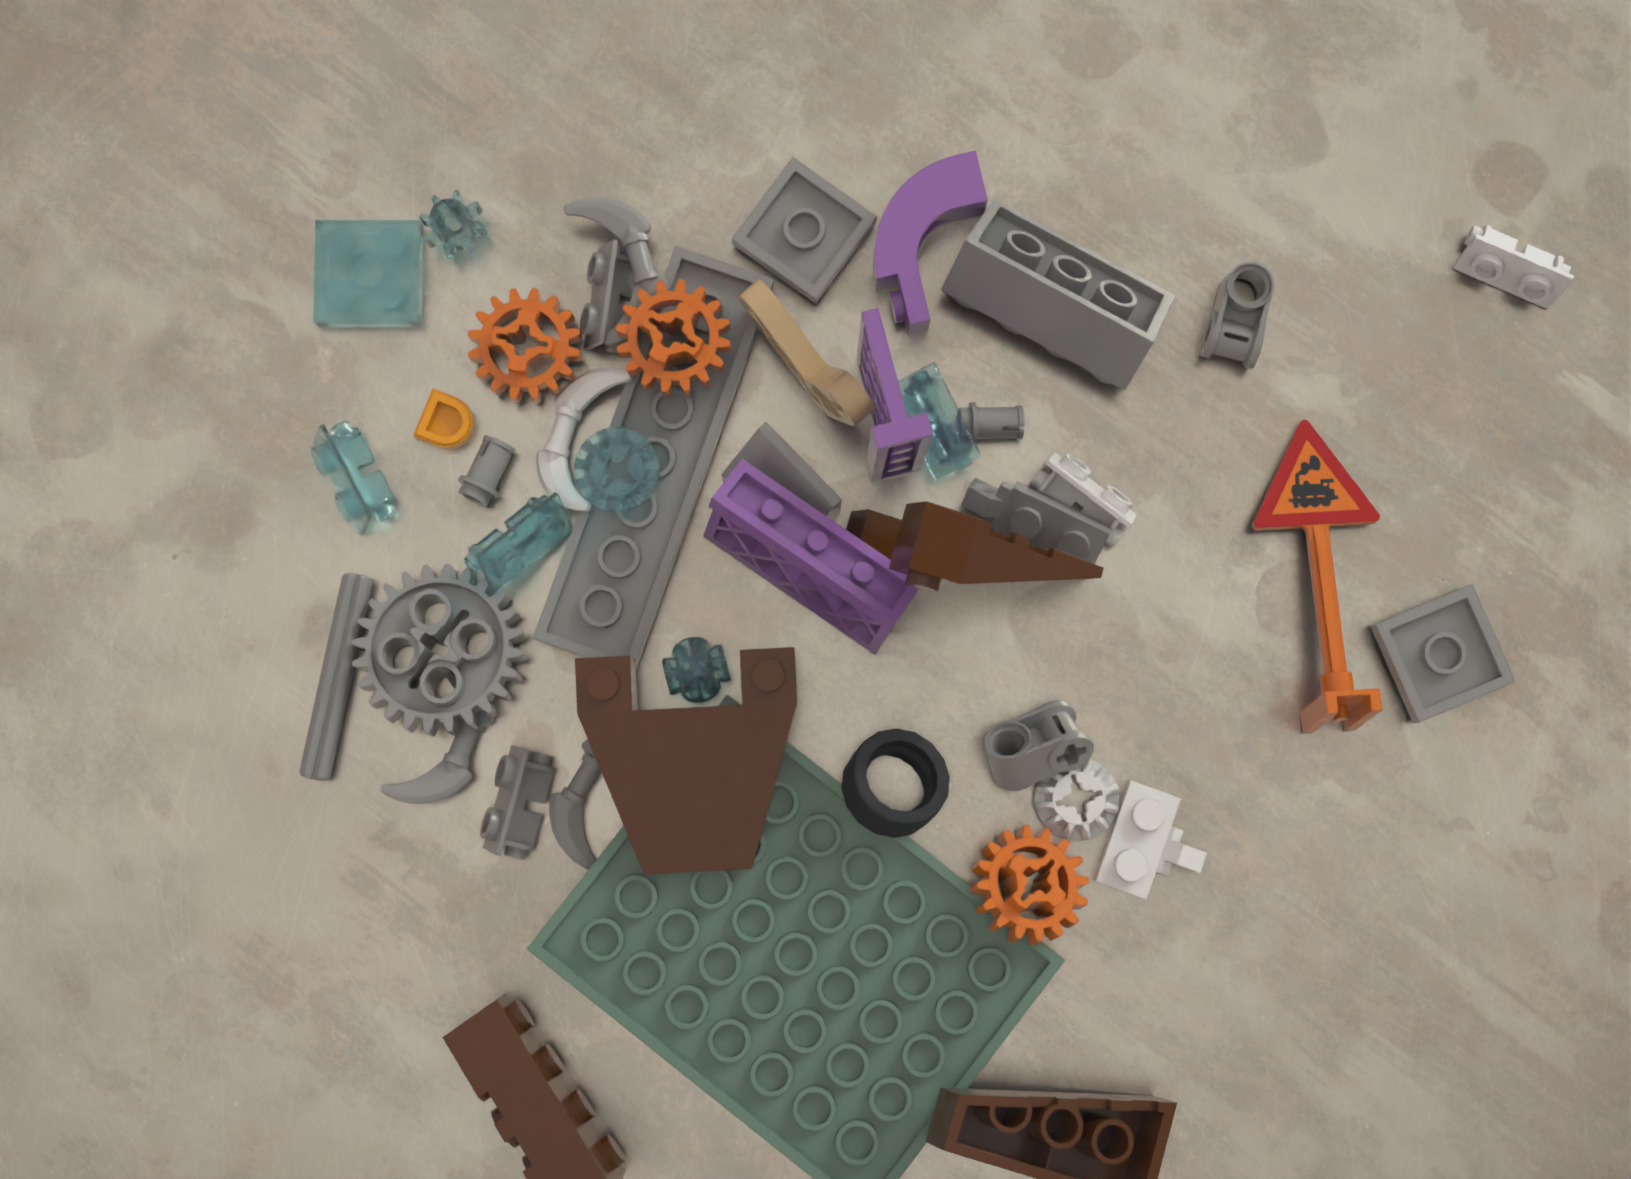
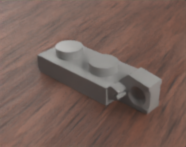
(1037, 517)

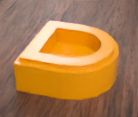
(445, 422)

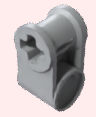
(1238, 325)
(1034, 746)

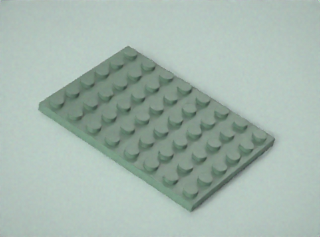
(808, 989)

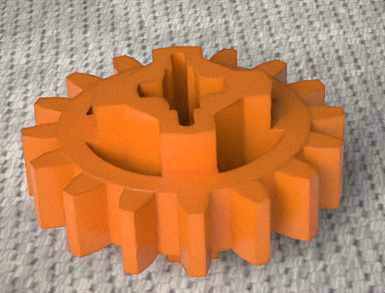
(685, 318)
(528, 324)
(1046, 894)

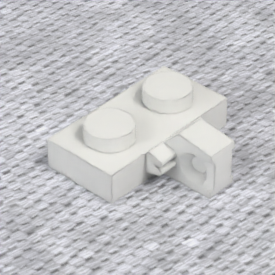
(1144, 842)

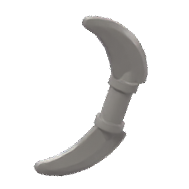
(632, 231)
(450, 773)
(567, 810)

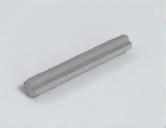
(335, 677)

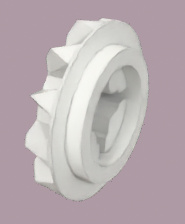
(1064, 819)

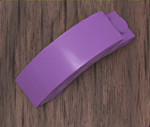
(926, 201)

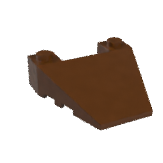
(954, 548)
(690, 778)

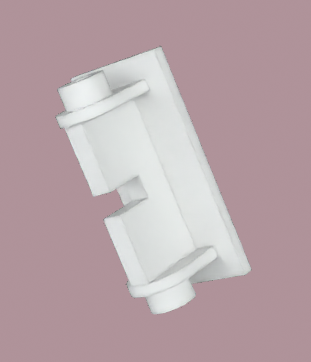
(1528, 275)
(1071, 484)

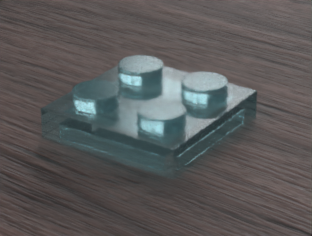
(368, 273)

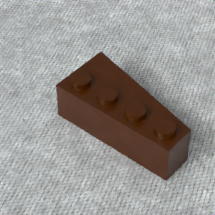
(531, 1096)
(1055, 1132)

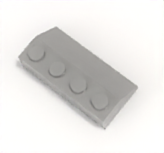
(1058, 294)

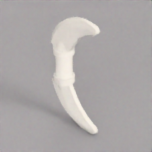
(570, 403)

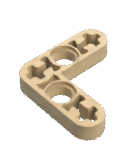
(830, 388)

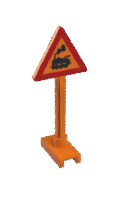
(1315, 494)

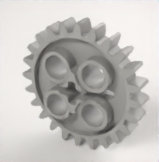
(401, 624)

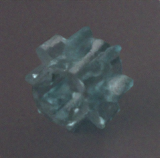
(453, 208)
(696, 669)

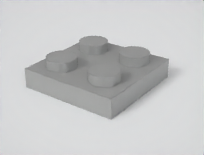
(804, 230)
(1443, 654)

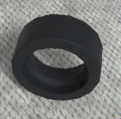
(915, 752)

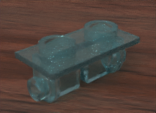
(952, 443)
(341, 459)
(529, 537)

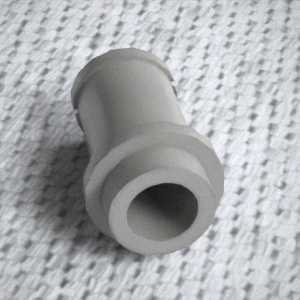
(994, 421)
(486, 471)

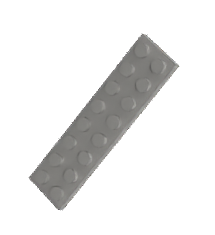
(623, 559)

